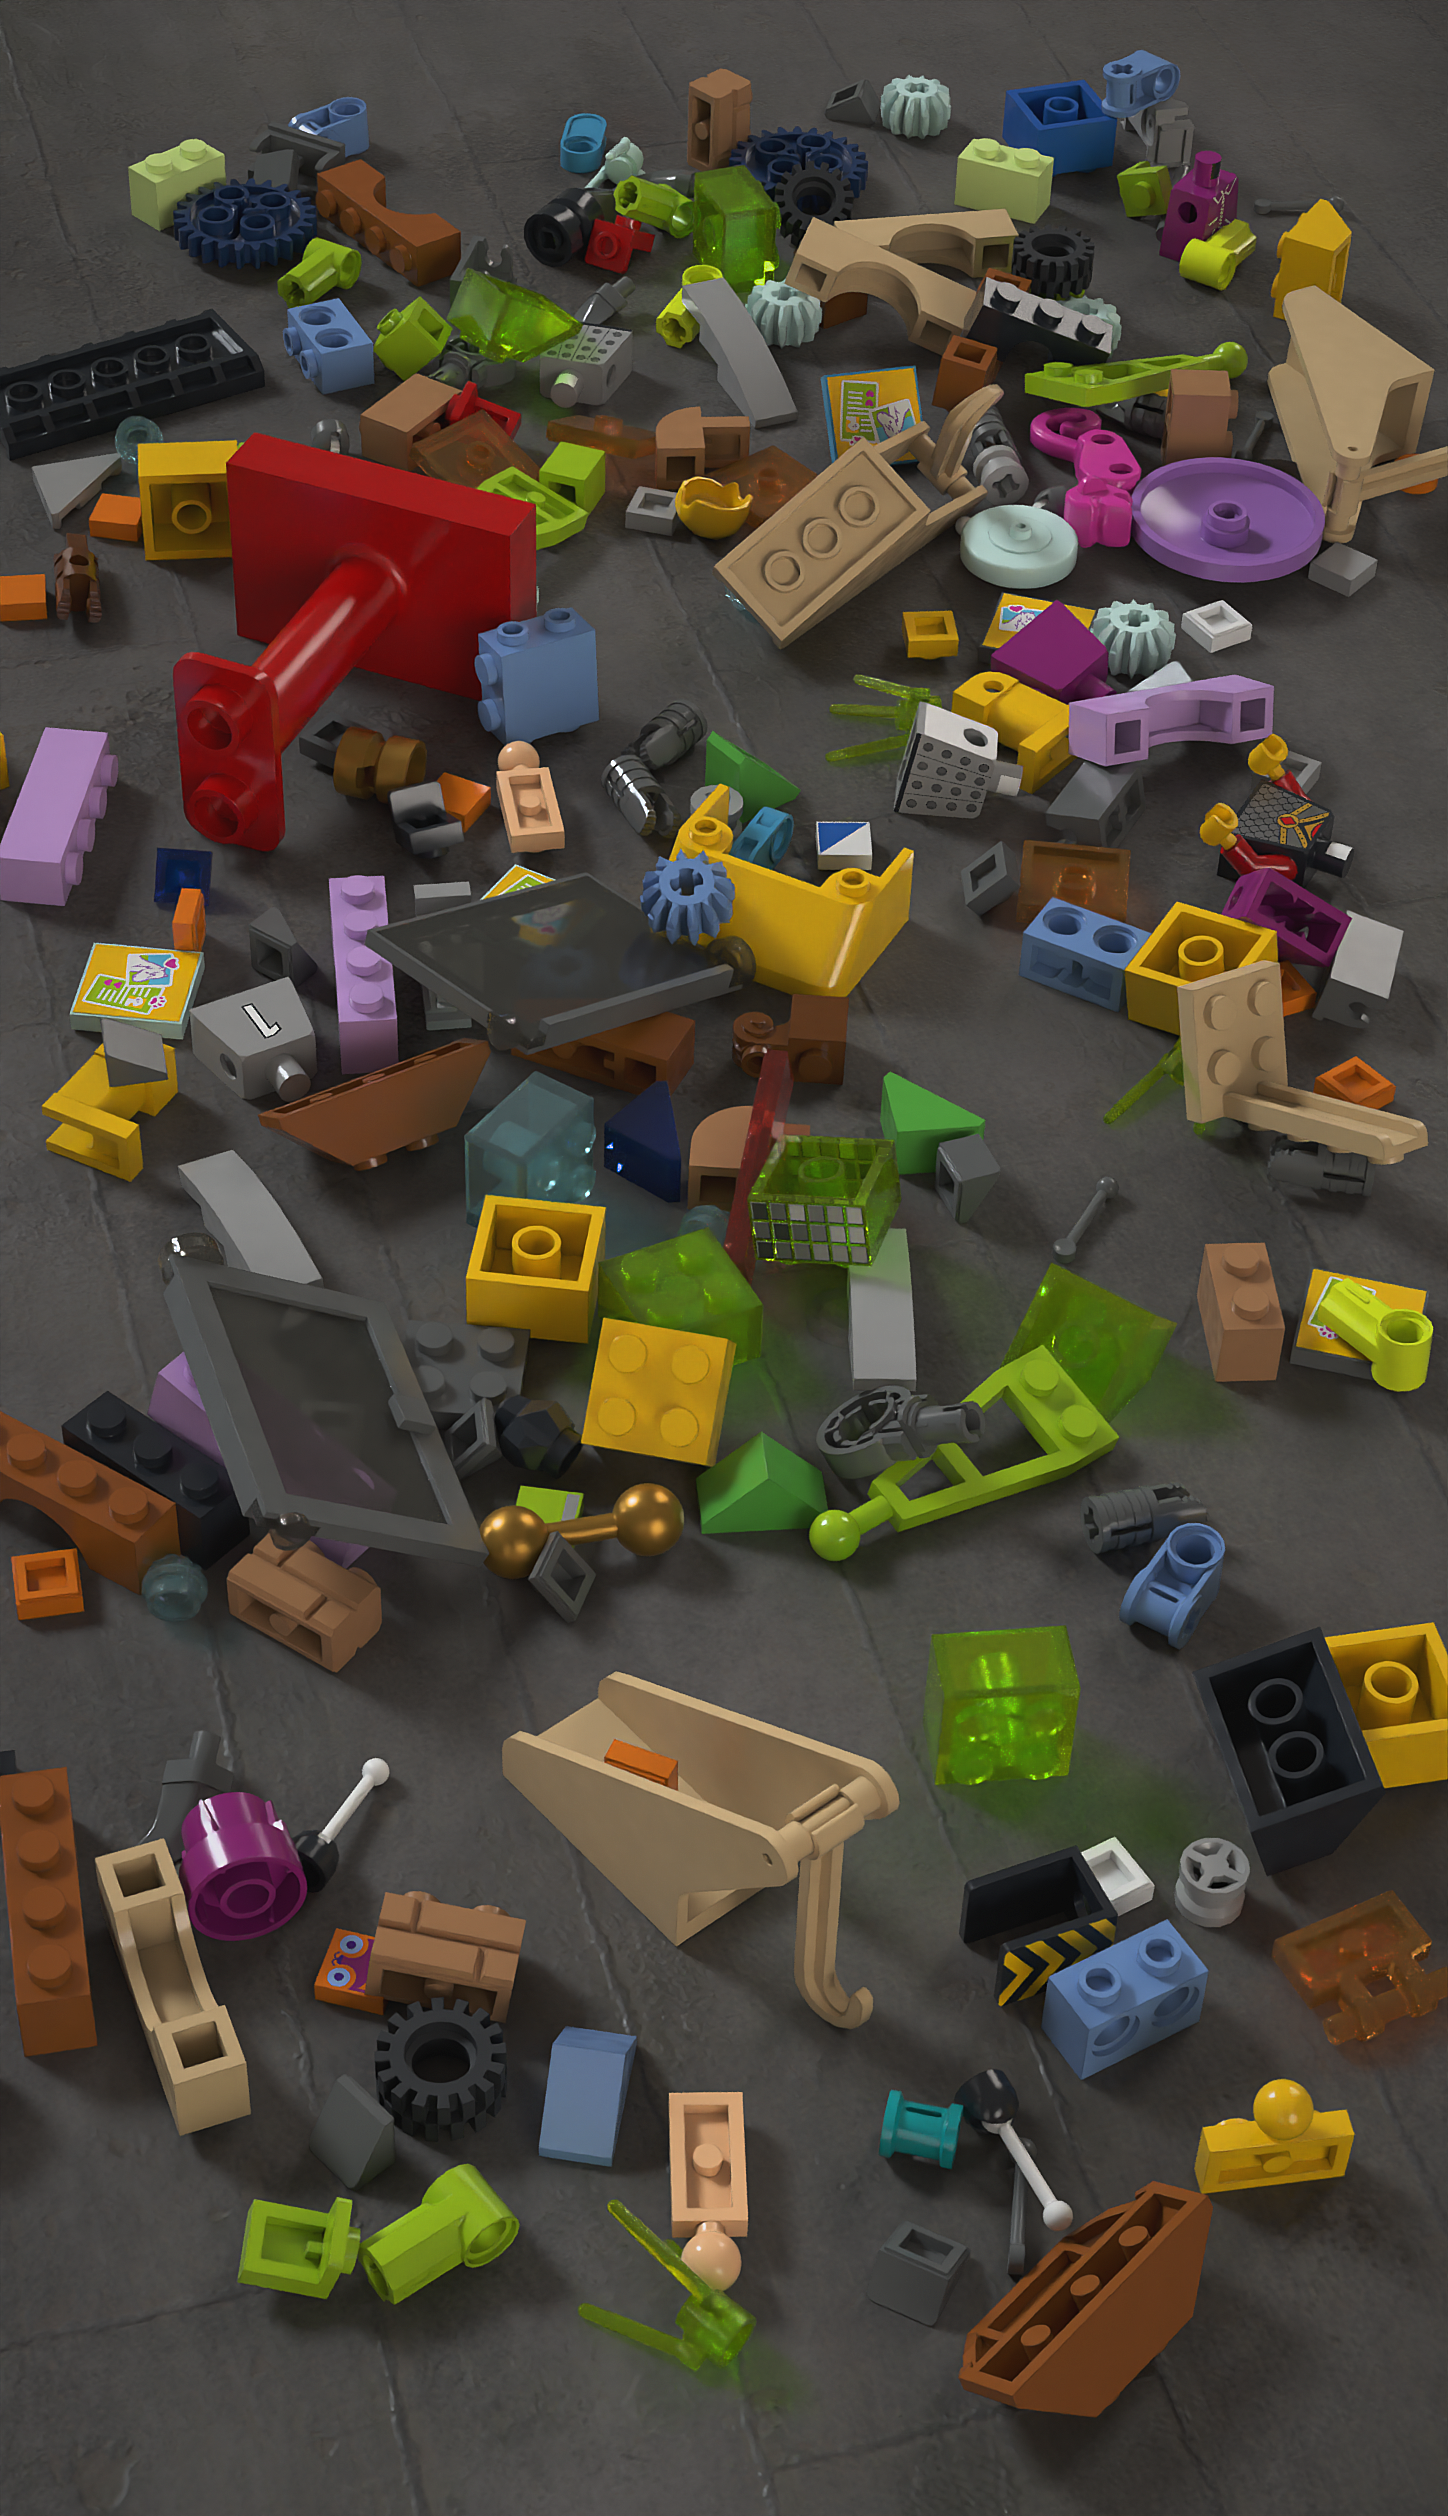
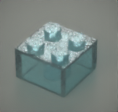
(532, 1147)

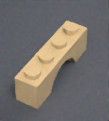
(955, 239)
(840, 263)
(160, 1961)

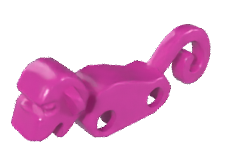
(1104, 469)

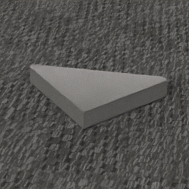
(72, 483)

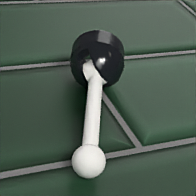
(318, 1850)
(991, 2110)

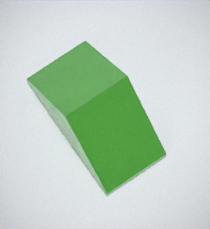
(748, 775)
(920, 1122)
(760, 1490)

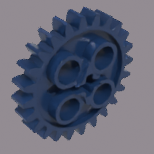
(776, 153)
(245, 223)

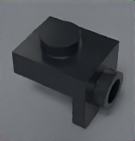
(421, 820)

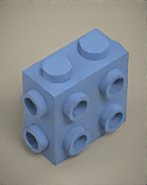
(538, 676)

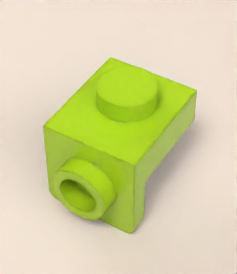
(1145, 189)
(298, 2247)

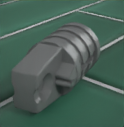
(1139, 414)

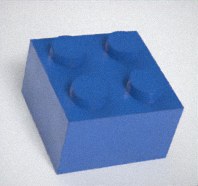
(1061, 124)

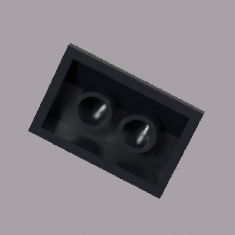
(1291, 1748)

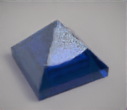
(181, 870)

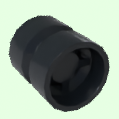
(562, 227)

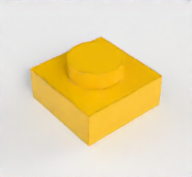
(930, 634)

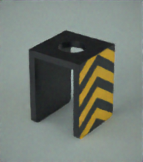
(1030, 1894)

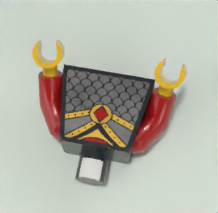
(1275, 826)

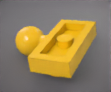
(1281, 2147)

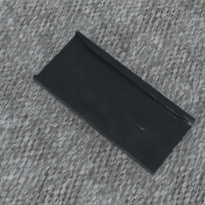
(132, 375)

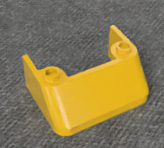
(801, 933)

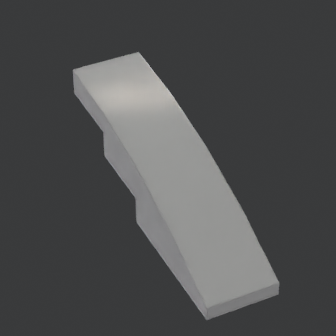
(742, 355)
(247, 1219)
(882, 1318)

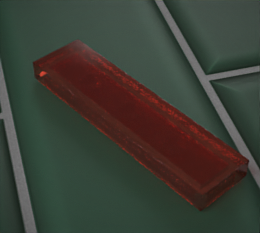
(765, 1126)

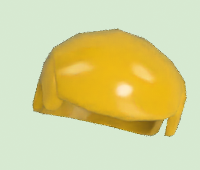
(711, 508)

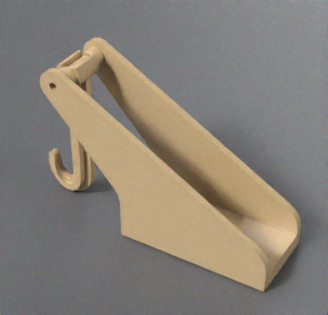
(1348, 405)
(853, 525)
(740, 1822)

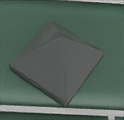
(473, 1440)
(562, 1577)

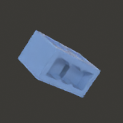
(329, 346)
(1080, 953)
(1124, 1999)

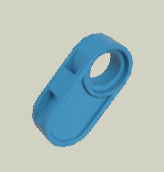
(583, 143)
(765, 838)

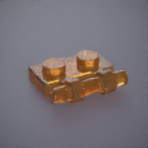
(1355, 1949)

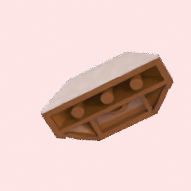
(385, 1108)
(1094, 2307)

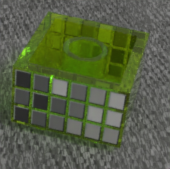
(824, 1200)

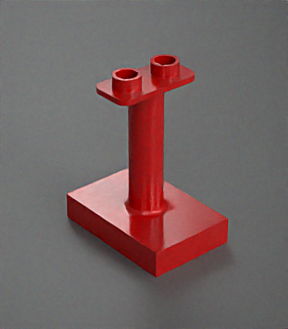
(337, 574)

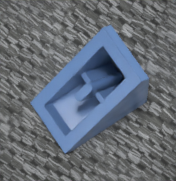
(586, 2095)

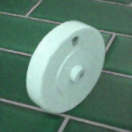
(1018, 546)

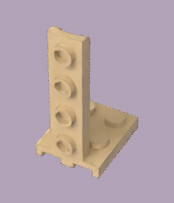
(1240, 1071)

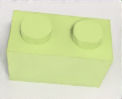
(169, 176)
(1004, 178)

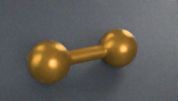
(643, 1520)

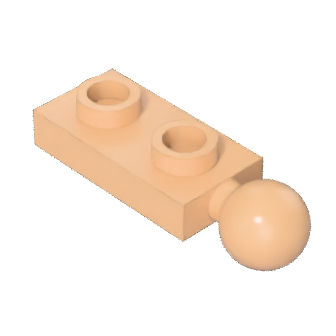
(528, 800)
(708, 2182)

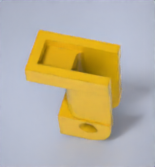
(1024, 722)
(98, 1116)

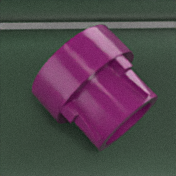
(239, 1868)

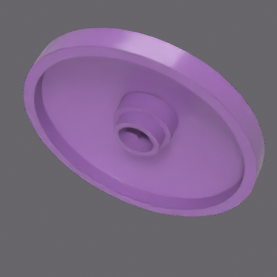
(1227, 519)

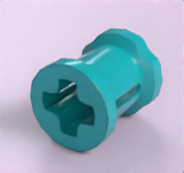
(920, 2129)

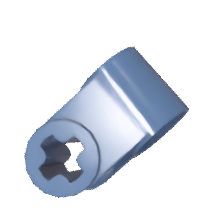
(1138, 83)
(340, 121)
(1177, 1584)

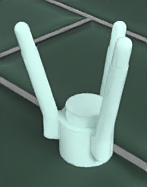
(620, 164)

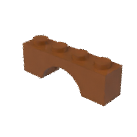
(412, 244)
(968, 363)
(106, 1515)
(45, 1913)

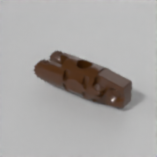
(77, 580)

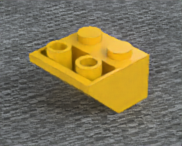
(1313, 255)

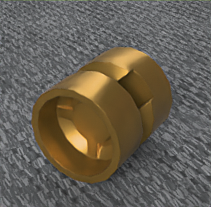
(372, 765)

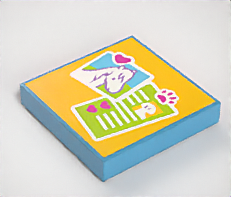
(870, 406)

